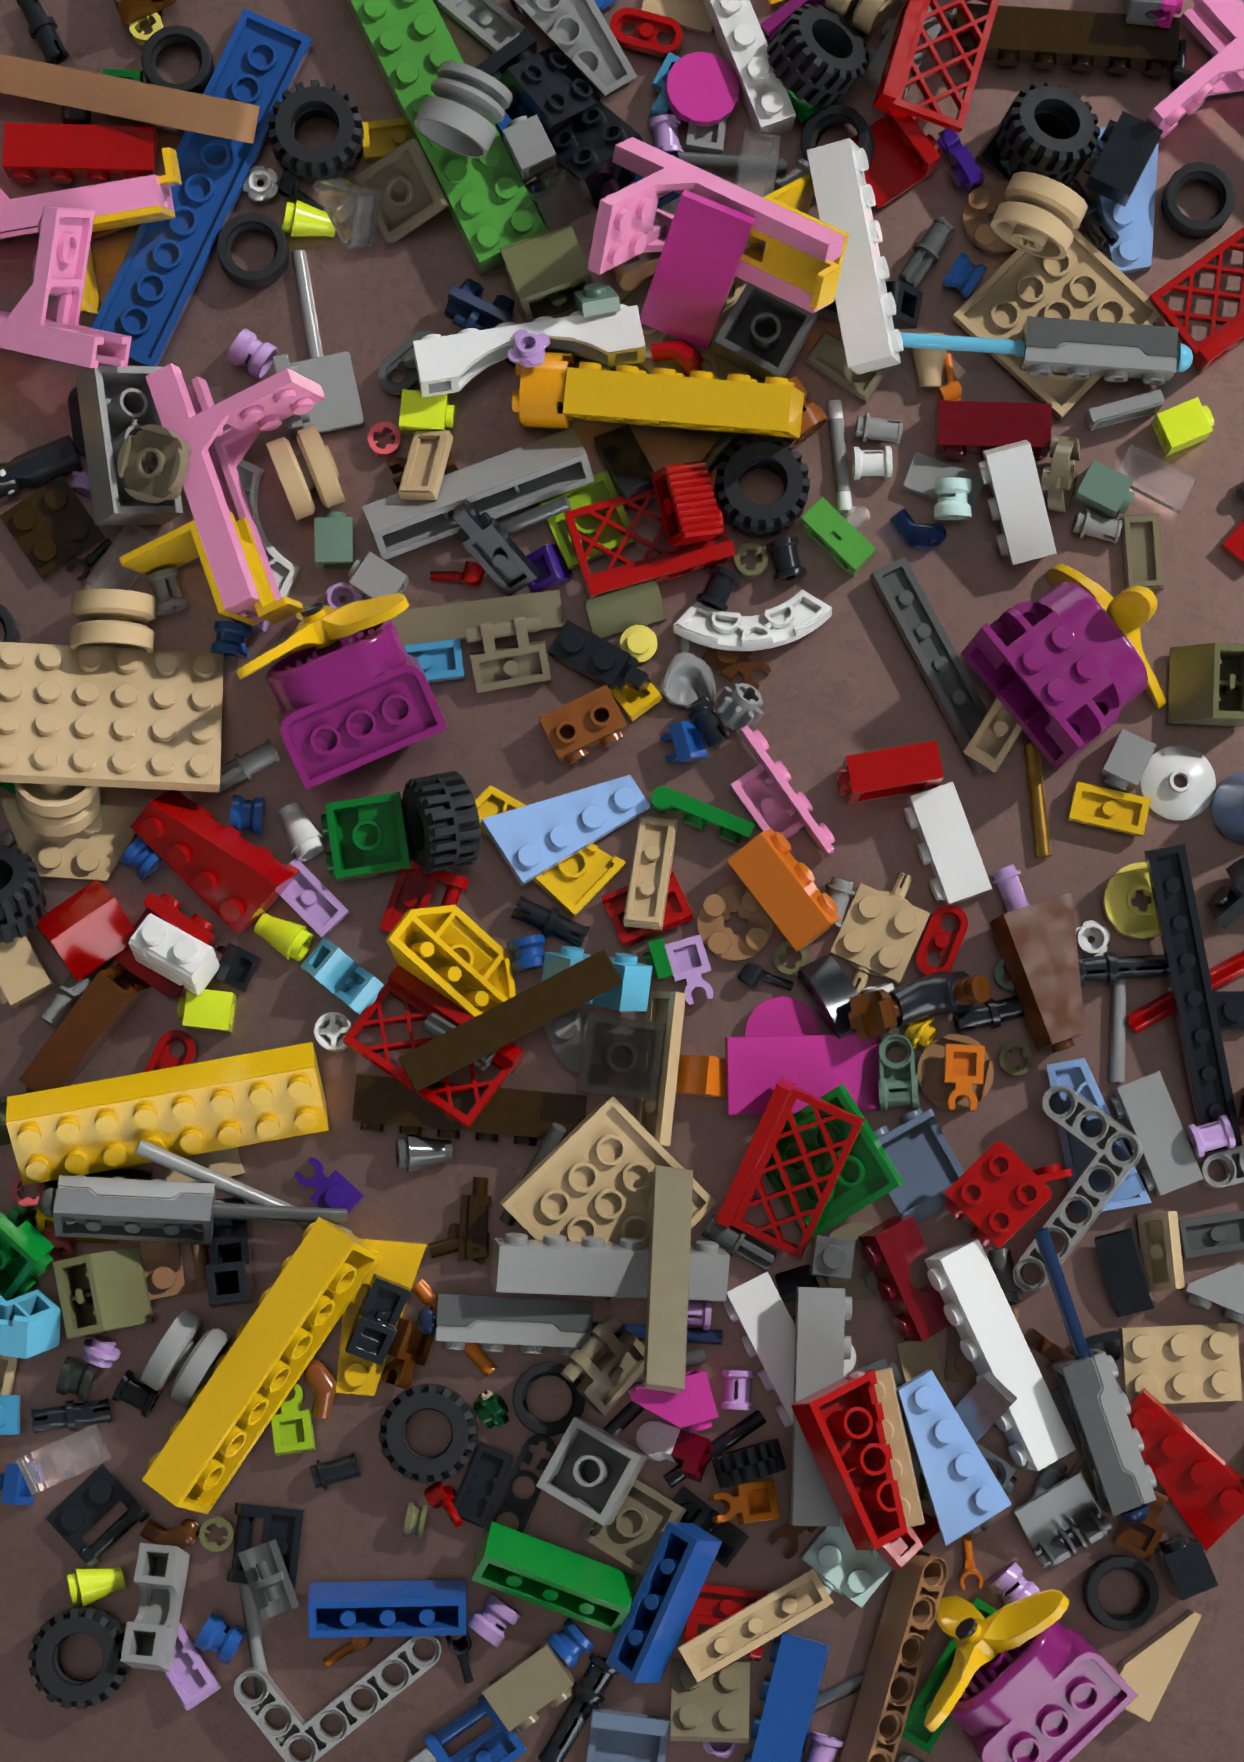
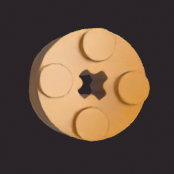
(542, 392)

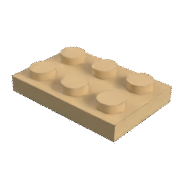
(1182, 1362)

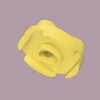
(1118, 907)

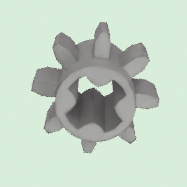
(740, 706)

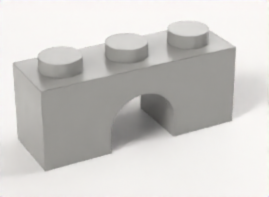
(161, 1582)

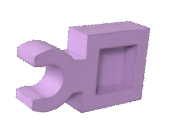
(688, 963)

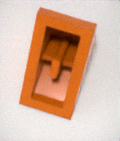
(701, 1076)

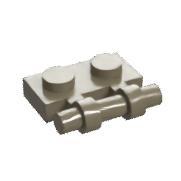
(512, 664)
(613, 1372)

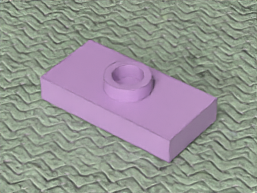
(189, 1673)

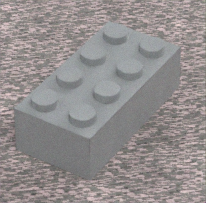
(112, 407)

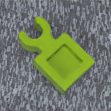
(293, 1427)

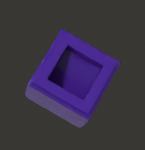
(550, 566)

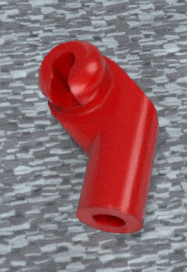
(680, 352)

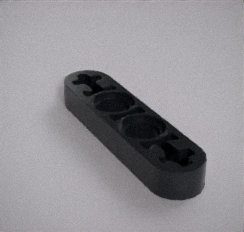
(508, 1501)

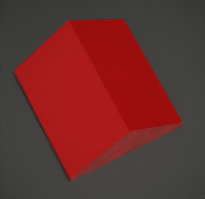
(87, 930)

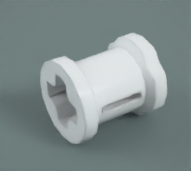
(872, 463)

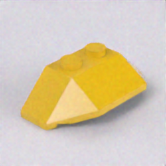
(453, 957)

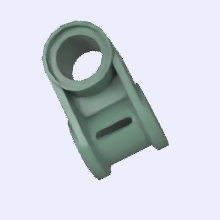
(898, 1081)

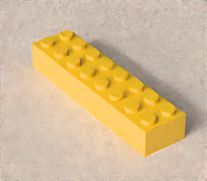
(175, 1108)
(261, 1367)

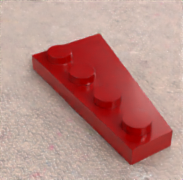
(1190, 1472)

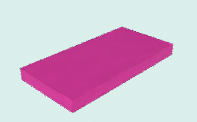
(696, 269)
(810, 1061)

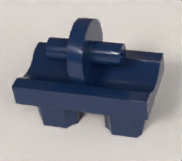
(473, 312)

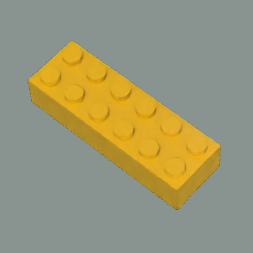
(683, 402)

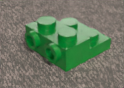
(366, 836)
(22, 1255)

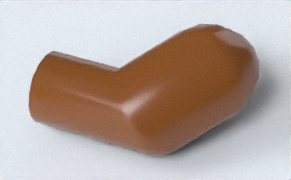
(323, 1387)

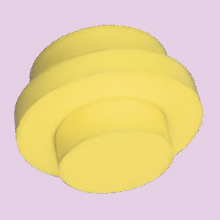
(639, 642)

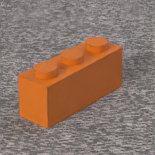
(785, 888)

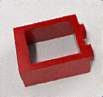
(890, 772)

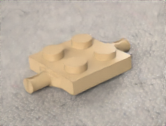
(880, 933)

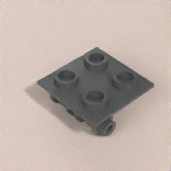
(1062, 1520)

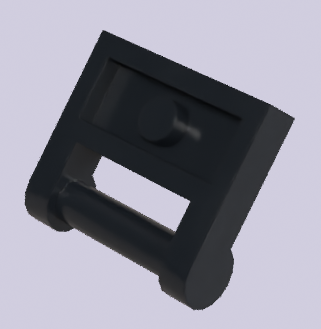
(88, 1506)
(279, 1524)

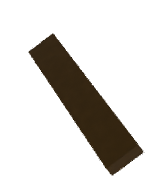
(509, 1020)

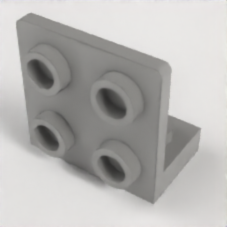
(337, 379)

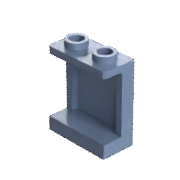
(922, 1161)
(627, 1737)

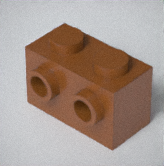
(583, 724)

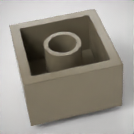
(529, 1686)

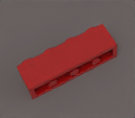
(78, 152)

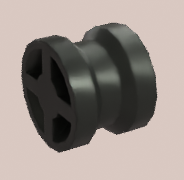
(76, 1379)

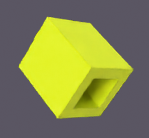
(424, 413)
(1183, 426)
(208, 1011)

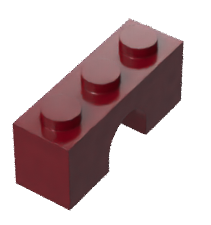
(890, 1252)

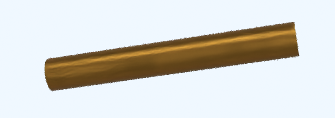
(1037, 801)

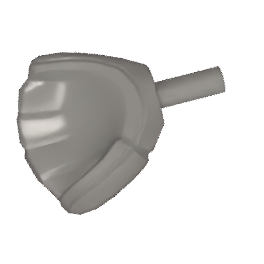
(687, 678)

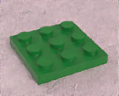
(865, 1175)

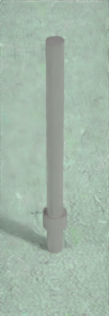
(207, 1175)

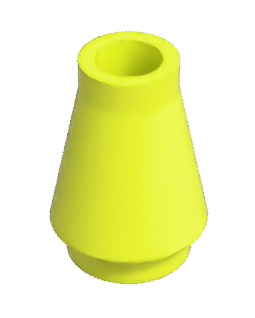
(306, 221)
(285, 936)
(94, 1584)

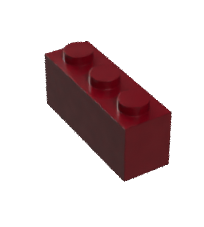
(983, 425)

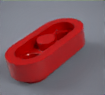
(648, 29)
(941, 942)
(162, 1056)

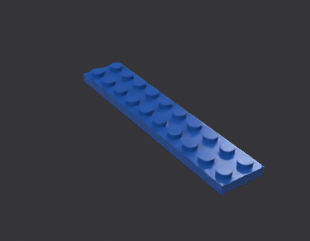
(173, 253)

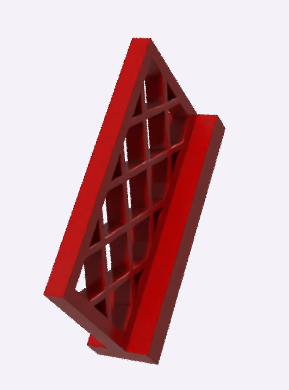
(904, 47)
(1232, 330)
(660, 567)
(424, 1001)
(759, 1154)

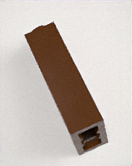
(1044, 969)
(85, 1029)

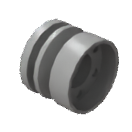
(463, 109)

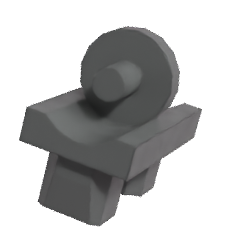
(268, 1579)

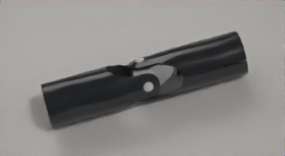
(38, 465)

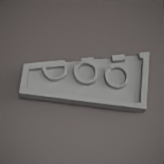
(584, 38)

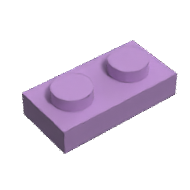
(313, 901)

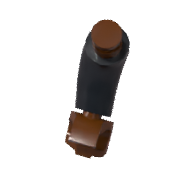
(922, 998)

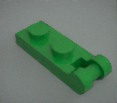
(700, 814)

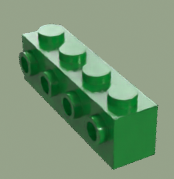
(556, 1576)

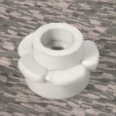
(264, 192)
(1101, 937)

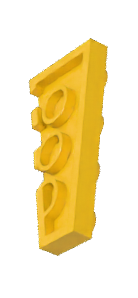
(574, 880)
(399, 1264)

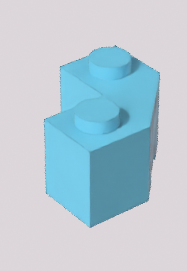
(626, 997)
(29, 1325)

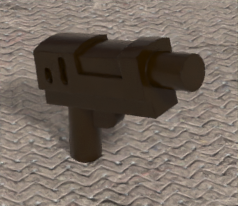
(471, 1235)

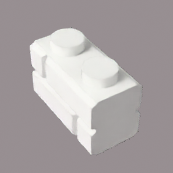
(174, 954)

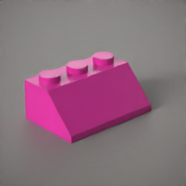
(689, 1409)

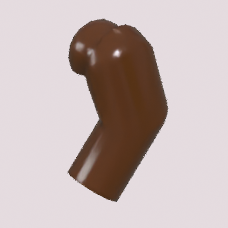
(181, 1536)

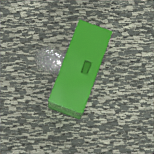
(840, 534)

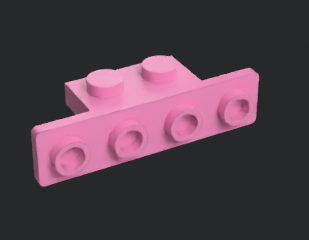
(772, 800)

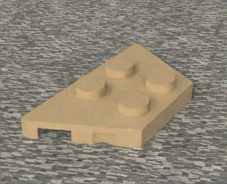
(80, 856)

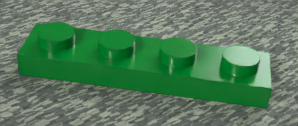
(914, 1727)

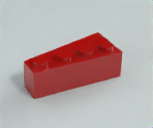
(213, 859)
(853, 1457)

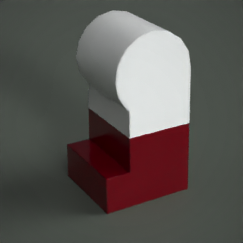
(676, 1445)

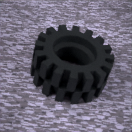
(748, 1463)

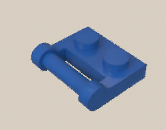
(491, 1746)

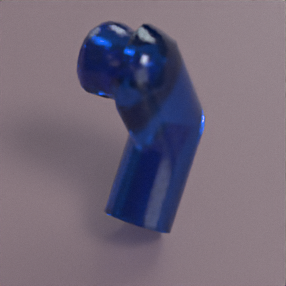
(918, 534)

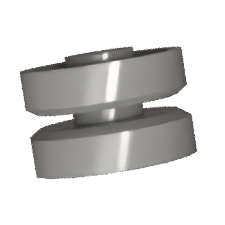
(183, 1356)

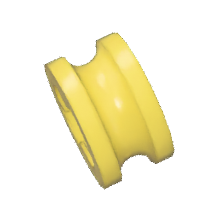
(141, 38)

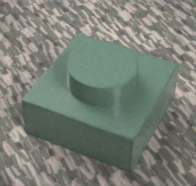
(596, 299)

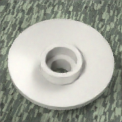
(1168, 799)

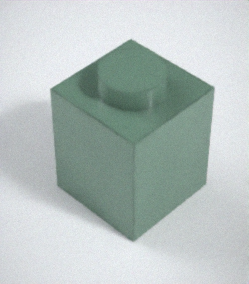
(1104, 490)
(334, 541)

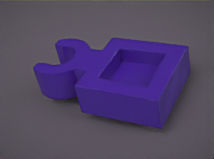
(963, 167)
(331, 1191)

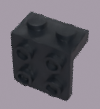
(548, 87)
(588, 150)

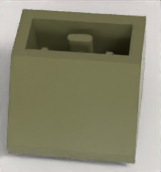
(546, 273)
(1206, 684)
(103, 1292)

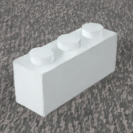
(1017, 502)
(947, 845)

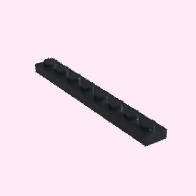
(1191, 986)

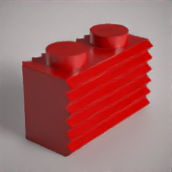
(687, 503)

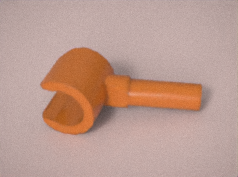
(953, 389)
(969, 1563)
(356, 1644)

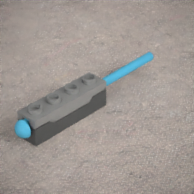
(1079, 349)

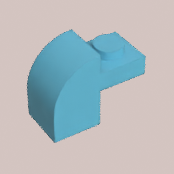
(342, 976)

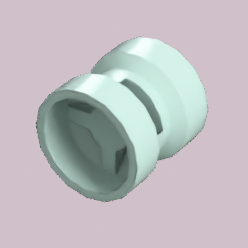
(952, 498)

